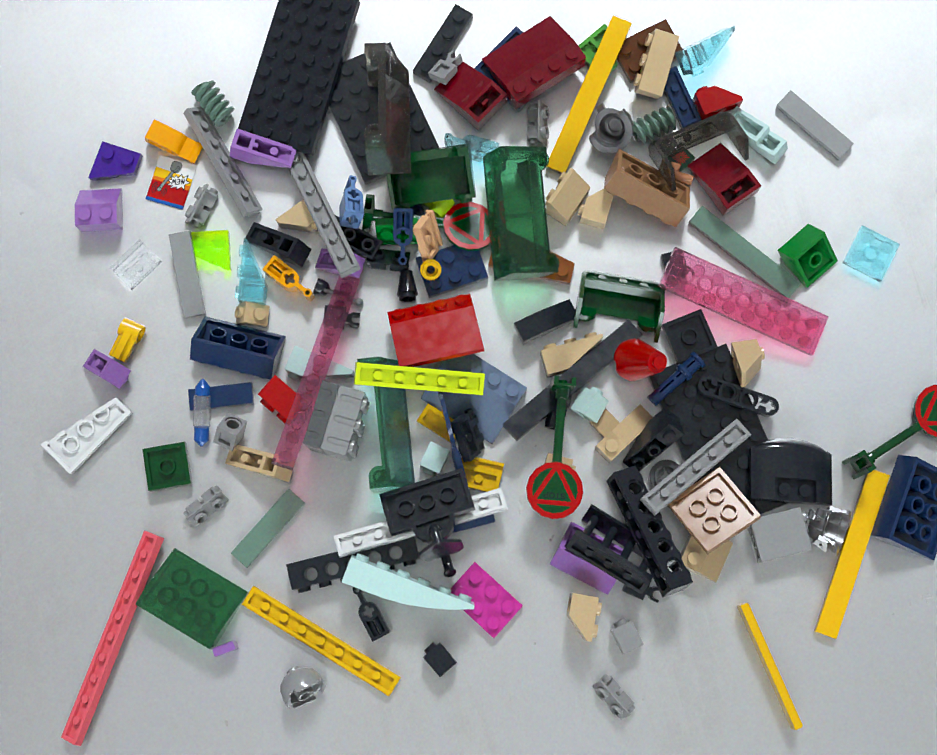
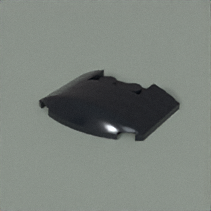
(790, 472)

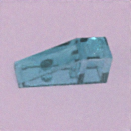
(703, 52)

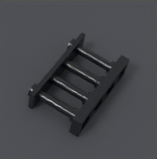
(606, 559)

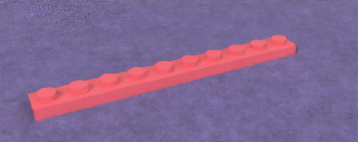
(112, 639)

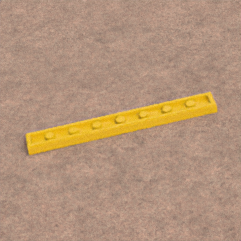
(589, 94)
(851, 554)
(321, 640)

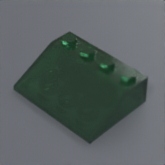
(192, 598)

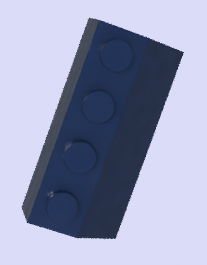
(237, 347)

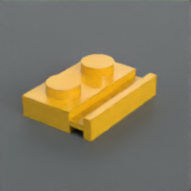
(483, 474)

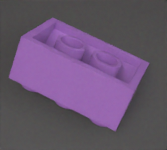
(580, 568)

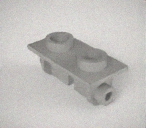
(539, 132)
(203, 198)
(214, 500)
(619, 705)

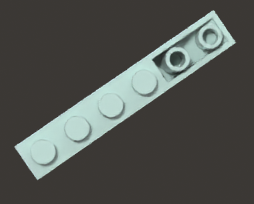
(400, 586)

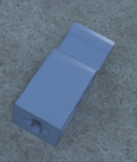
(351, 205)

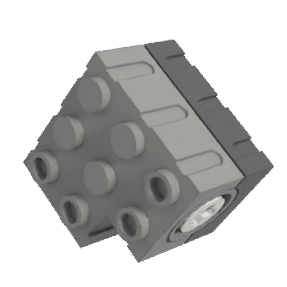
(337, 421)

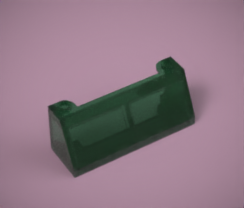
(518, 212)

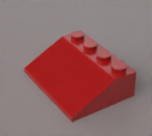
(435, 331)

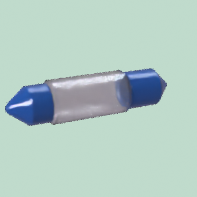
(202, 412)

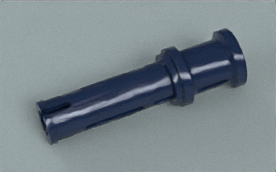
(682, 372)

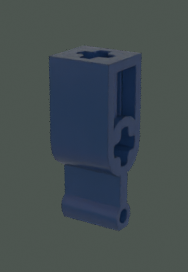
(398, 227)

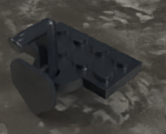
(427, 507)

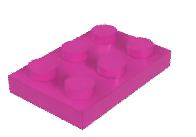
(493, 604)

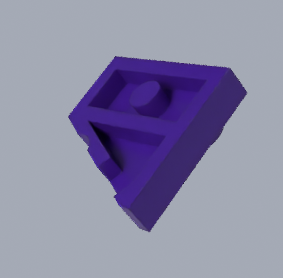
(114, 161)

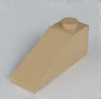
(623, 434)
(257, 462)

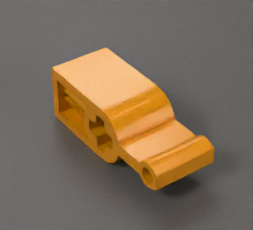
(173, 141)
(287, 272)

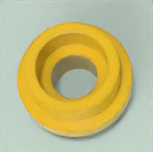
(437, 269)

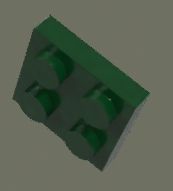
(167, 466)

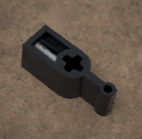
(368, 622)

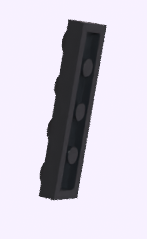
(443, 41)

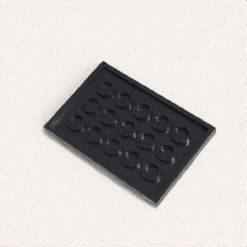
(356, 107)

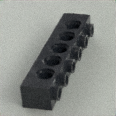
(648, 542)
(298, 570)

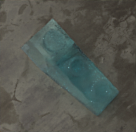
(252, 282)

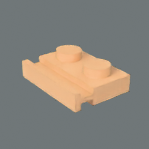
(427, 235)

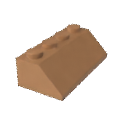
(647, 189)

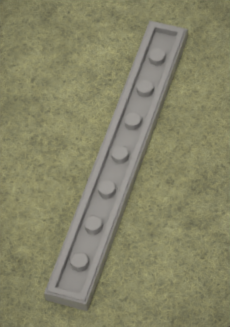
(323, 216)

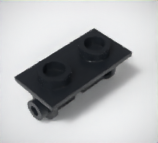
(388, 257)

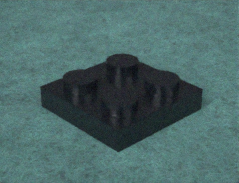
(689, 335)

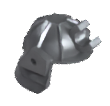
(612, 129)
(829, 527)

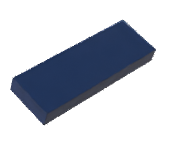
(680, 99)
(227, 395)

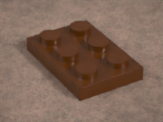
(635, 46)

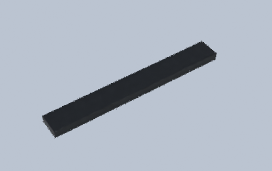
(583, 370)

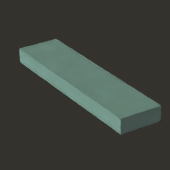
(267, 528)

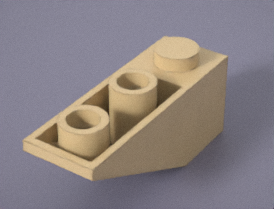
(562, 357)

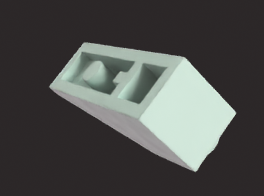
(298, 362)

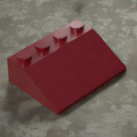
(534, 61)

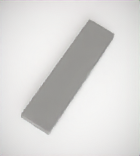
(814, 124)
(187, 274)

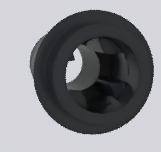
(407, 288)

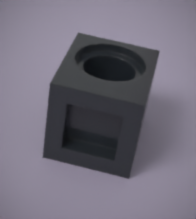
(439, 658)

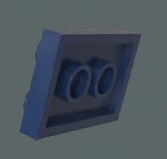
(458, 270)

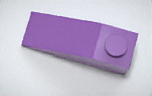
(260, 150)

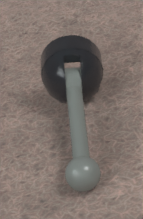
(322, 289)

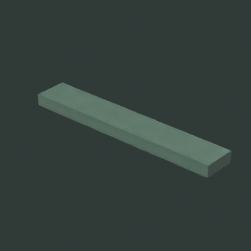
(744, 252)

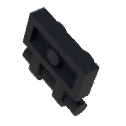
(468, 435)

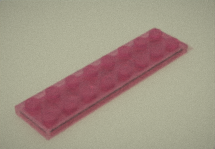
(743, 301)

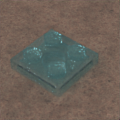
(870, 253)

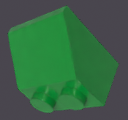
(808, 254)

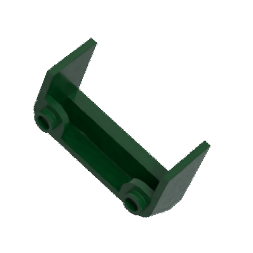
(621, 298)

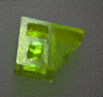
(213, 247)

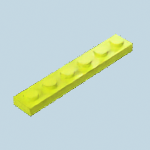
(419, 378)

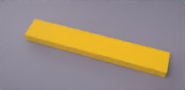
(770, 666)

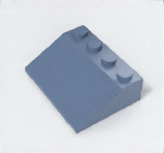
(492, 408)

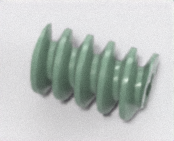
(213, 103)
(653, 124)

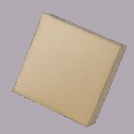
(605, 424)

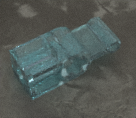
(481, 145)

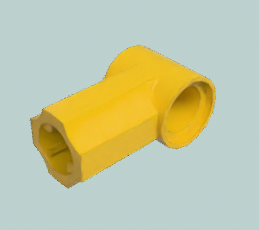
(129, 334)

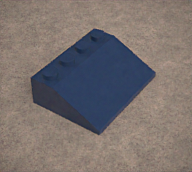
(910, 508)

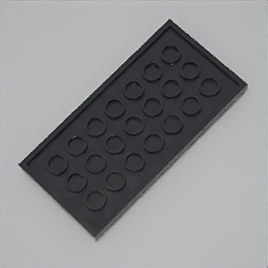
(299, 71)
(706, 417)

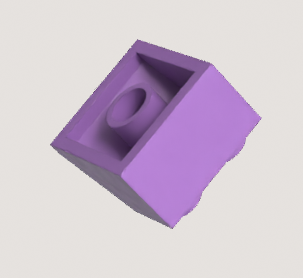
(99, 210)

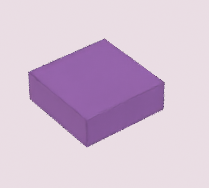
(225, 648)

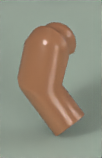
(680, 176)

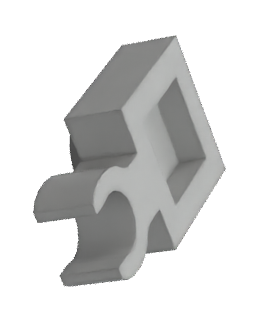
(445, 70)

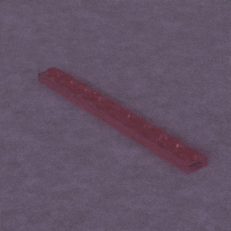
(315, 372)

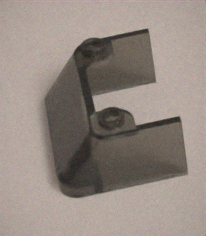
(692, 136)

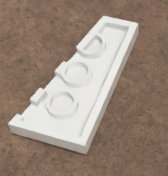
(82, 439)

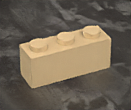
(655, 63)

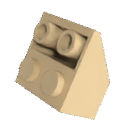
(567, 197)
(582, 613)

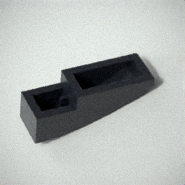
(545, 321)

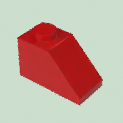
(715, 100)

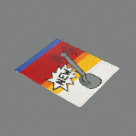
(171, 182)

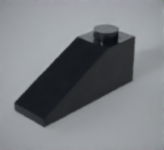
(278, 244)

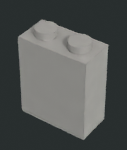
(780, 535)

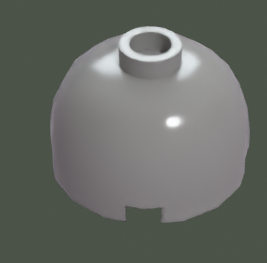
(300, 686)

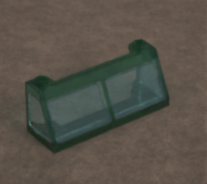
(394, 436)

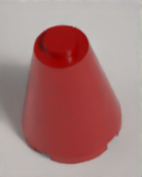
(638, 360)

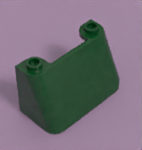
(434, 177)

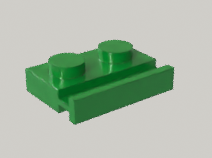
(384, 231)

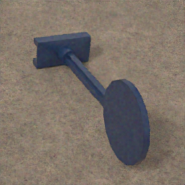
(458, 464)

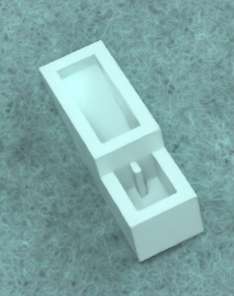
(760, 137)

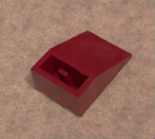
(472, 95)
(724, 178)

